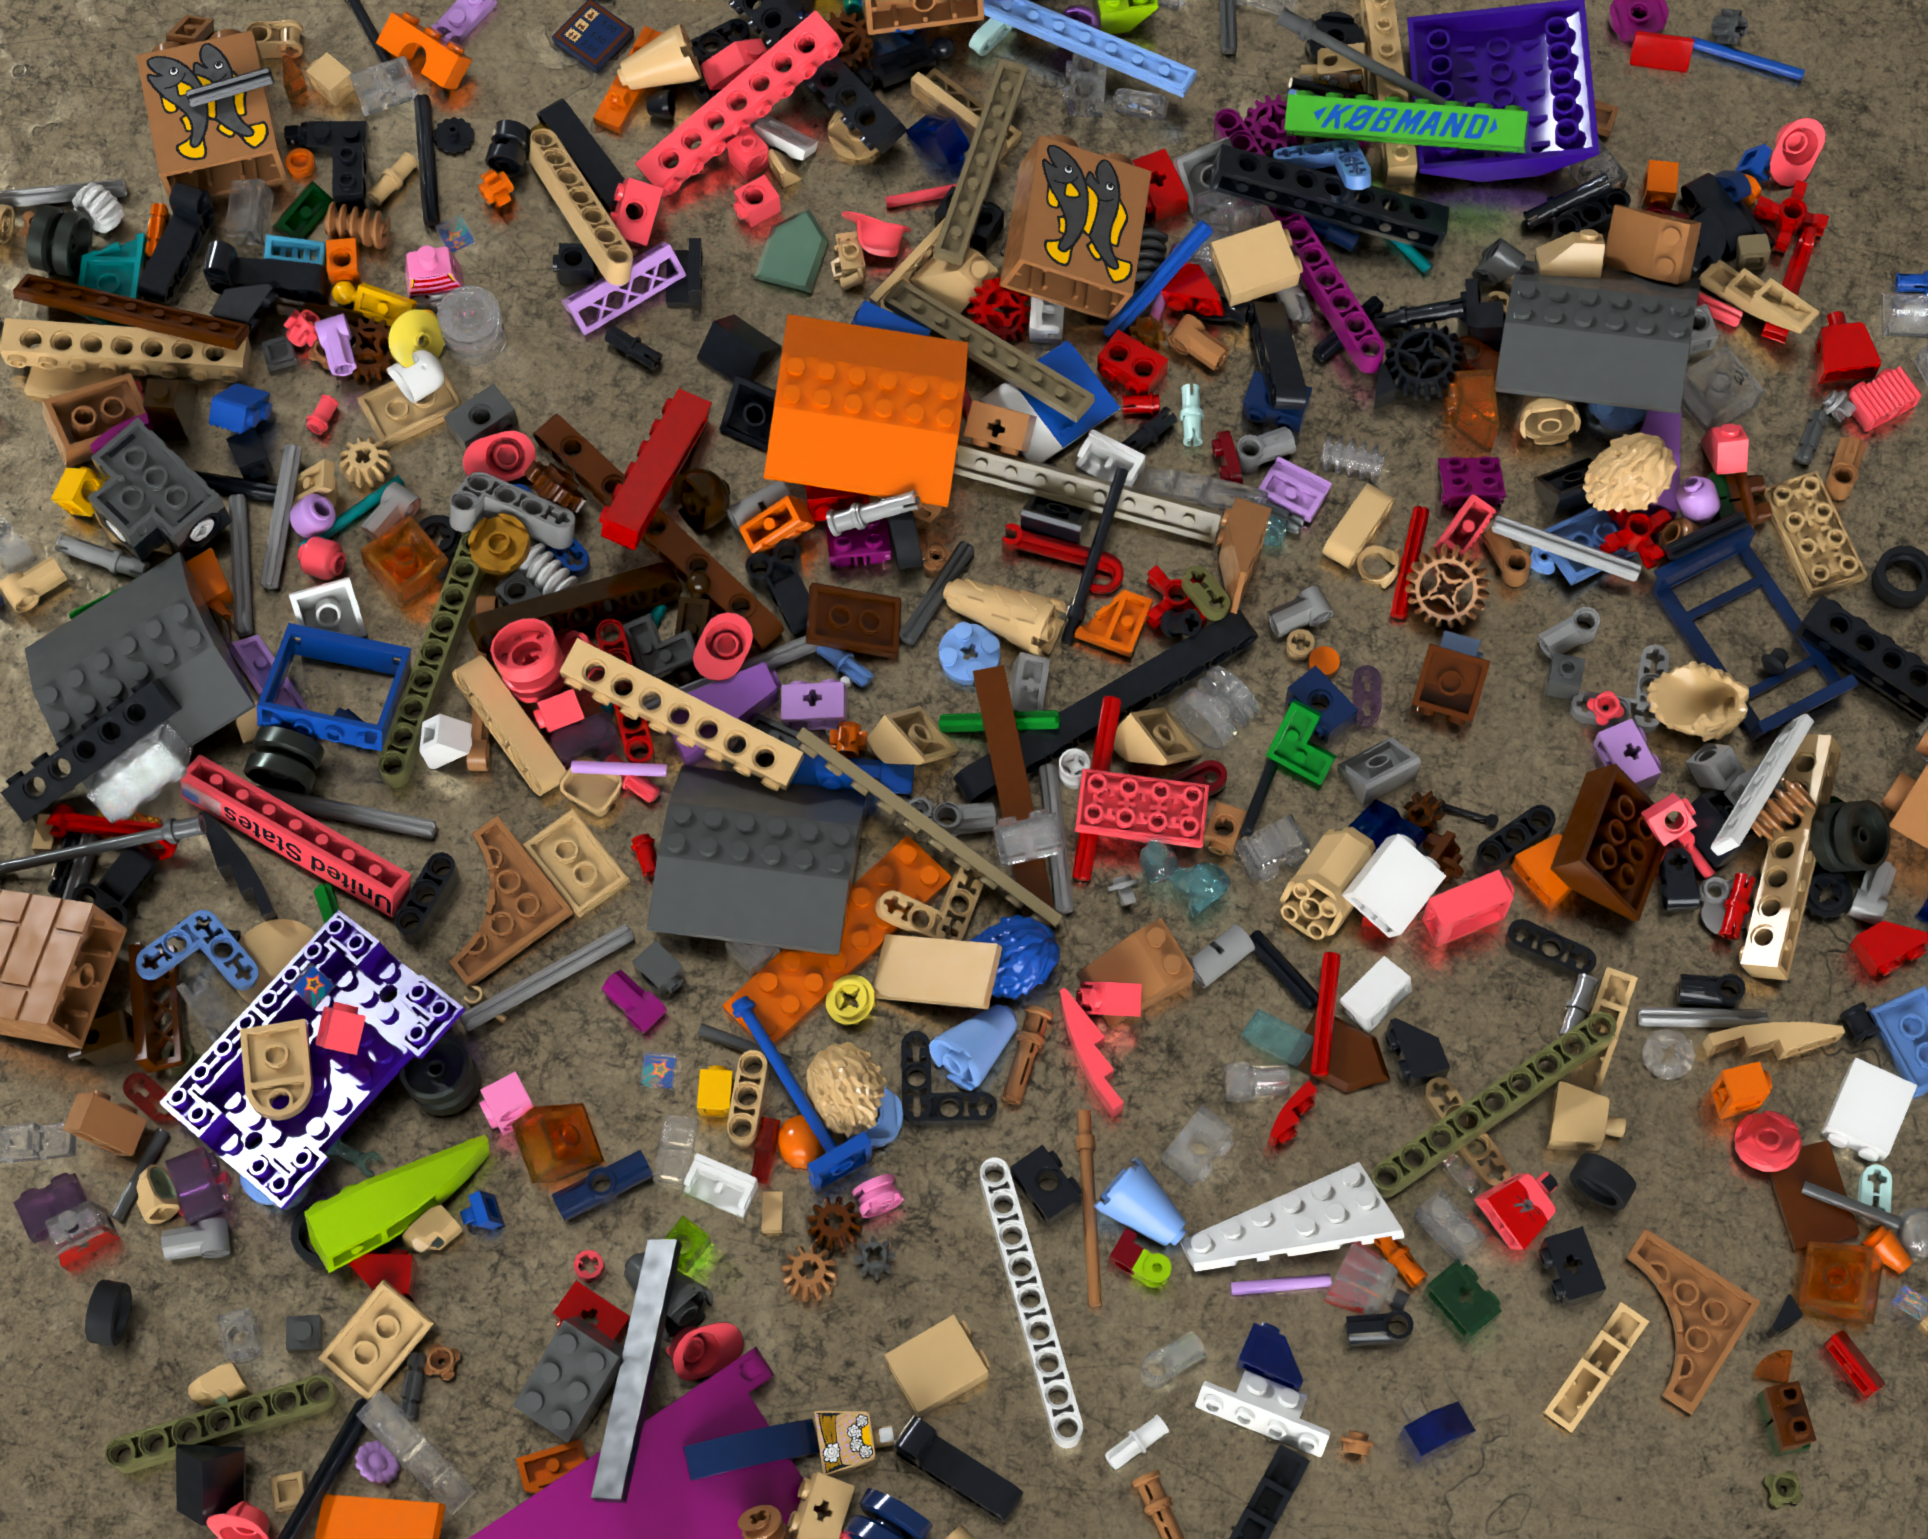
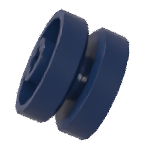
(887, 1519)

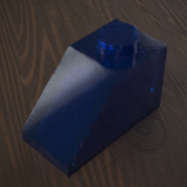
(940, 138)
(1270, 1356)
(1436, 1431)

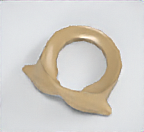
(1391, 556)

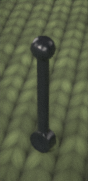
(1490, 820)

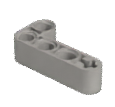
(488, 496)

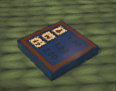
(593, 35)

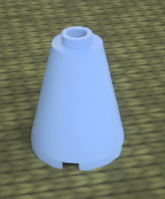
(974, 1045)
(1142, 1205)

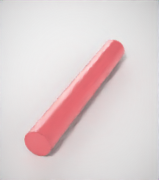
(917, 196)

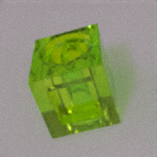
(687, 1231)

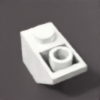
(444, 740)

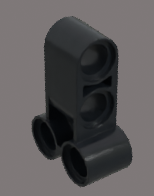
(782, 583)
(120, 881)

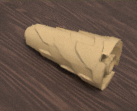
(1018, 616)

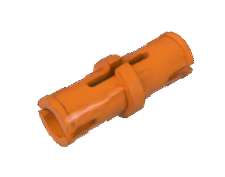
(1401, 1258)

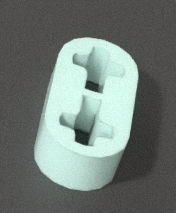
(989, 36)
(1883, 1194)

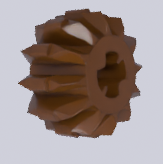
(843, 1216)

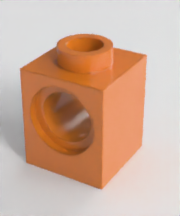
(1660, 183)
(340, 252)

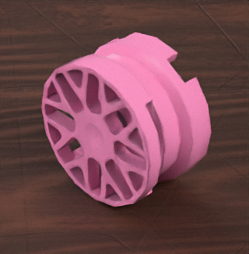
(877, 1196)

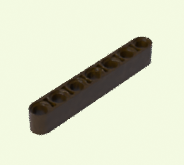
(584, 603)

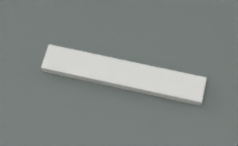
(1762, 784)

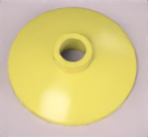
(406, 332)

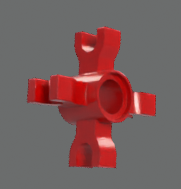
(1792, 206)
(1639, 542)
(1168, 588)

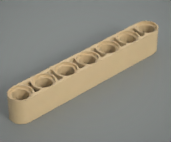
(580, 207)

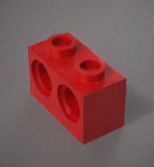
(1137, 359)

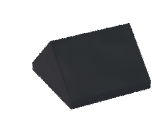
(736, 349)
(749, 412)
(1563, 488)
(1055, 519)
(209, 1480)

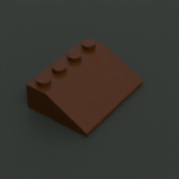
(1608, 844)

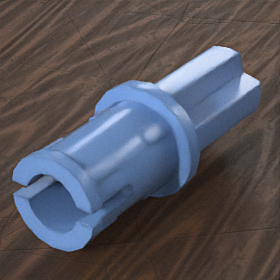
(846, 664)

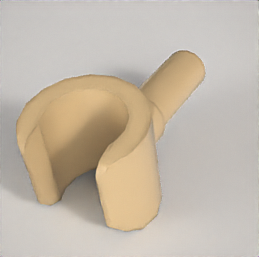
(480, 999)

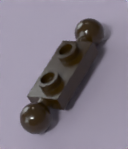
(694, 616)

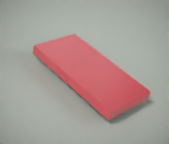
(1142, 808)

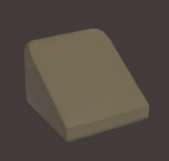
(1752, 252)

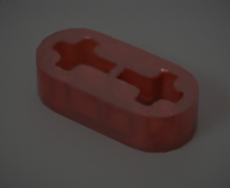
(145, 1104)

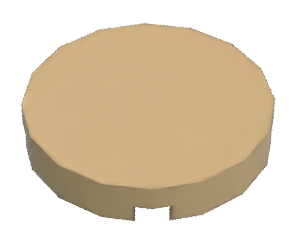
(847, 142)

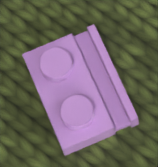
(1295, 489)

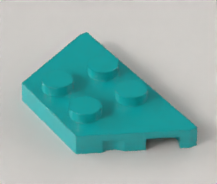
(114, 271)

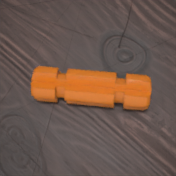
(155, 227)

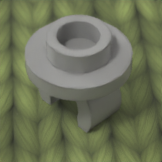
(1838, 406)
(1124, 889)

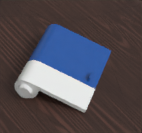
(1053, 429)

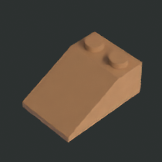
(1652, 244)
(87, 413)
(1241, 546)
(1143, 958)

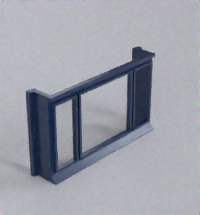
(1710, 556)

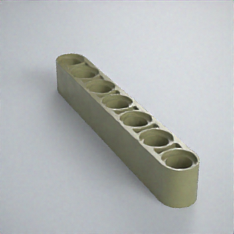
(239, 1426)

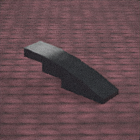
(233, 862)
(1271, 1495)

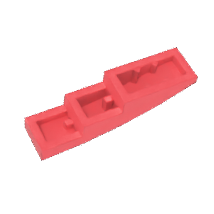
(1086, 1042)

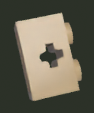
(833, 1501)

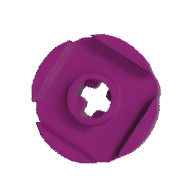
(1626, 25)

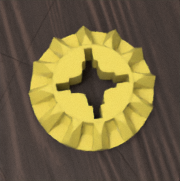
(837, 1002)

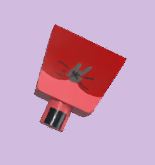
(1519, 1207)

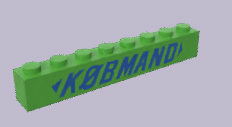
(1406, 122)

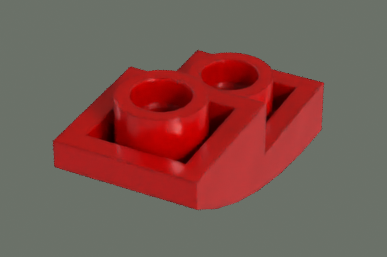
(1287, 1120)

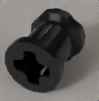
(1176, 623)
(1860, 1023)

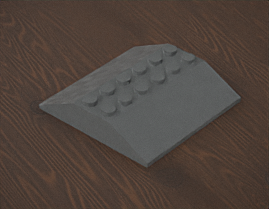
(1598, 339)
(139, 632)
(756, 861)

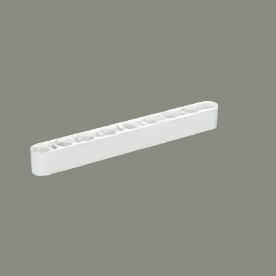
(1030, 1317)

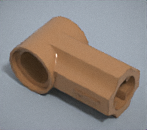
(1191, 338)
(1845, 467)
(1506, 554)

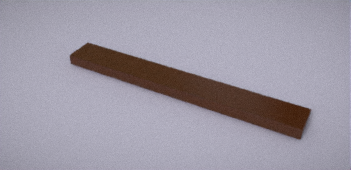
(131, 311)
(1009, 770)

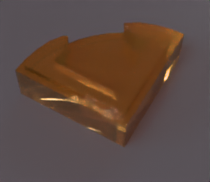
(1775, 1367)

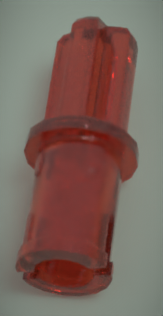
(765, 1148)

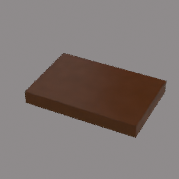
(853, 620)
(1806, 1216)

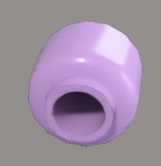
(1698, 499)
(312, 516)

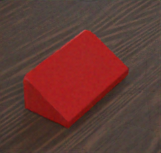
(1661, 51)
(1854, 1363)

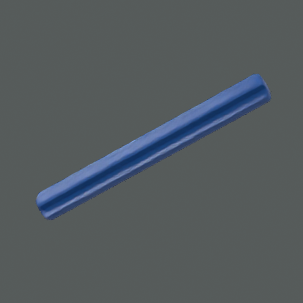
(1159, 279)

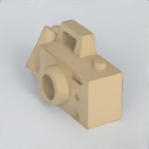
(849, 259)

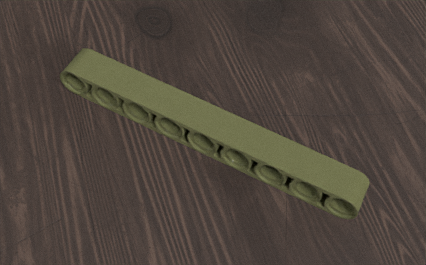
(432, 671)
(1502, 1090)

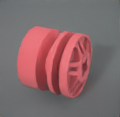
(529, 660)

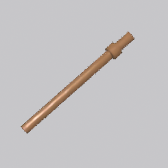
(1086, 1145)

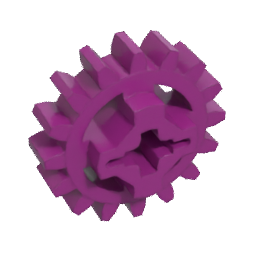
(1267, 133)

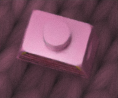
(432, 271)

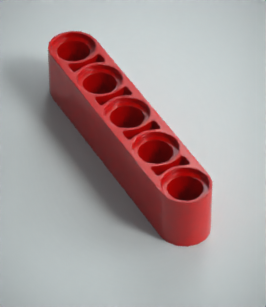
(631, 738)

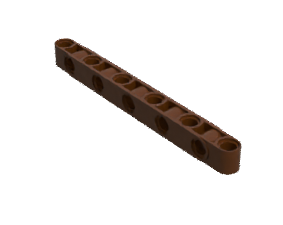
(672, 545)

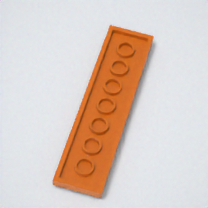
(800, 980)

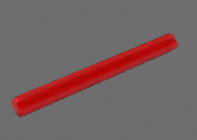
(1101, 761)

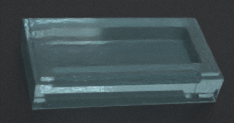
(1277, 1037)

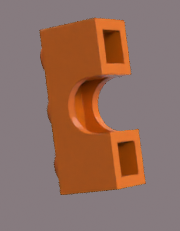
(444, 61)

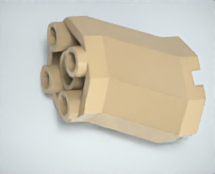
(1314, 894)

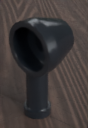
(662, 103)

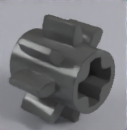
(1729, 26)
(874, 1249)

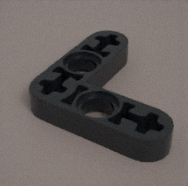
(701, 93)
(933, 1101)

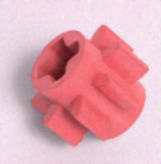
(302, 328)

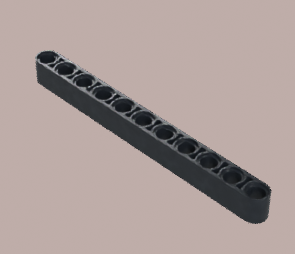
(1136, 691)

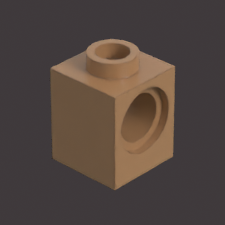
(1228, 817)

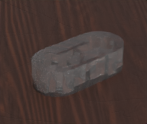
(1140, 104)

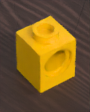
(74, 490)
(715, 1091)

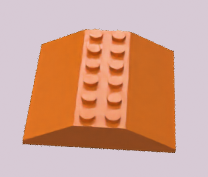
(867, 410)

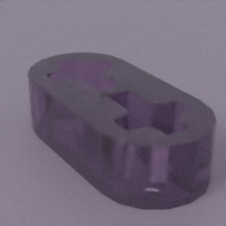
(1372, 695)

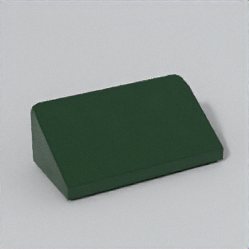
(303, 212)

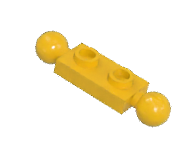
(373, 301)

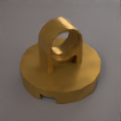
(499, 544)

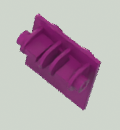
(1471, 476)
(870, 542)

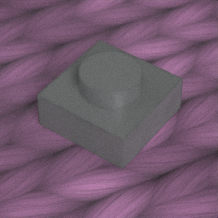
(304, 1333)

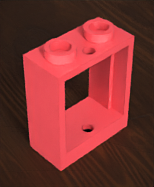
(1468, 907)

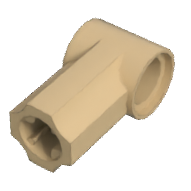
(25, 588)

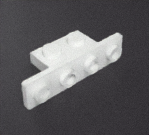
(1267, 1410)

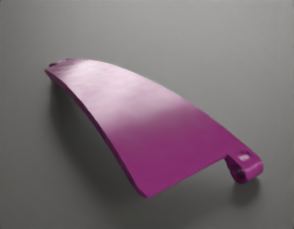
(660, 1495)

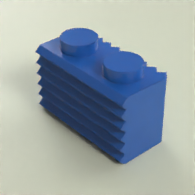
(239, 408)

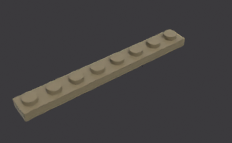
(980, 162)
(991, 351)

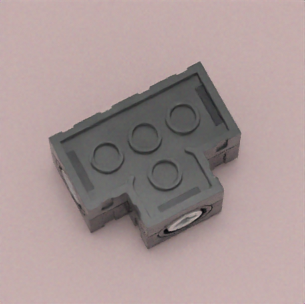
(154, 496)

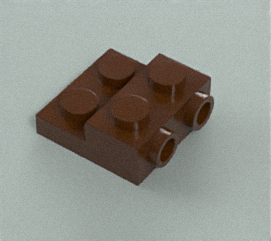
(1450, 684)

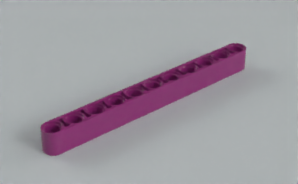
(1314, 273)

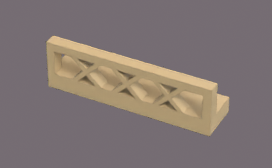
(946, 105)
(908, 267)

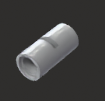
(756, 503)
(1221, 955)

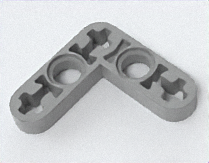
(1639, 702)

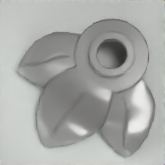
(1713, 908)

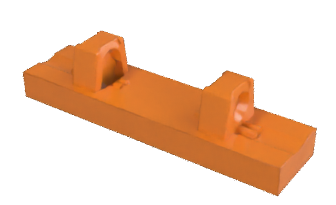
(620, 100)

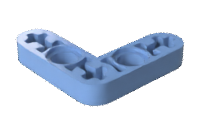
(1341, 153)
(195, 940)

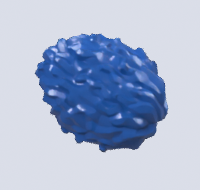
(1026, 954)

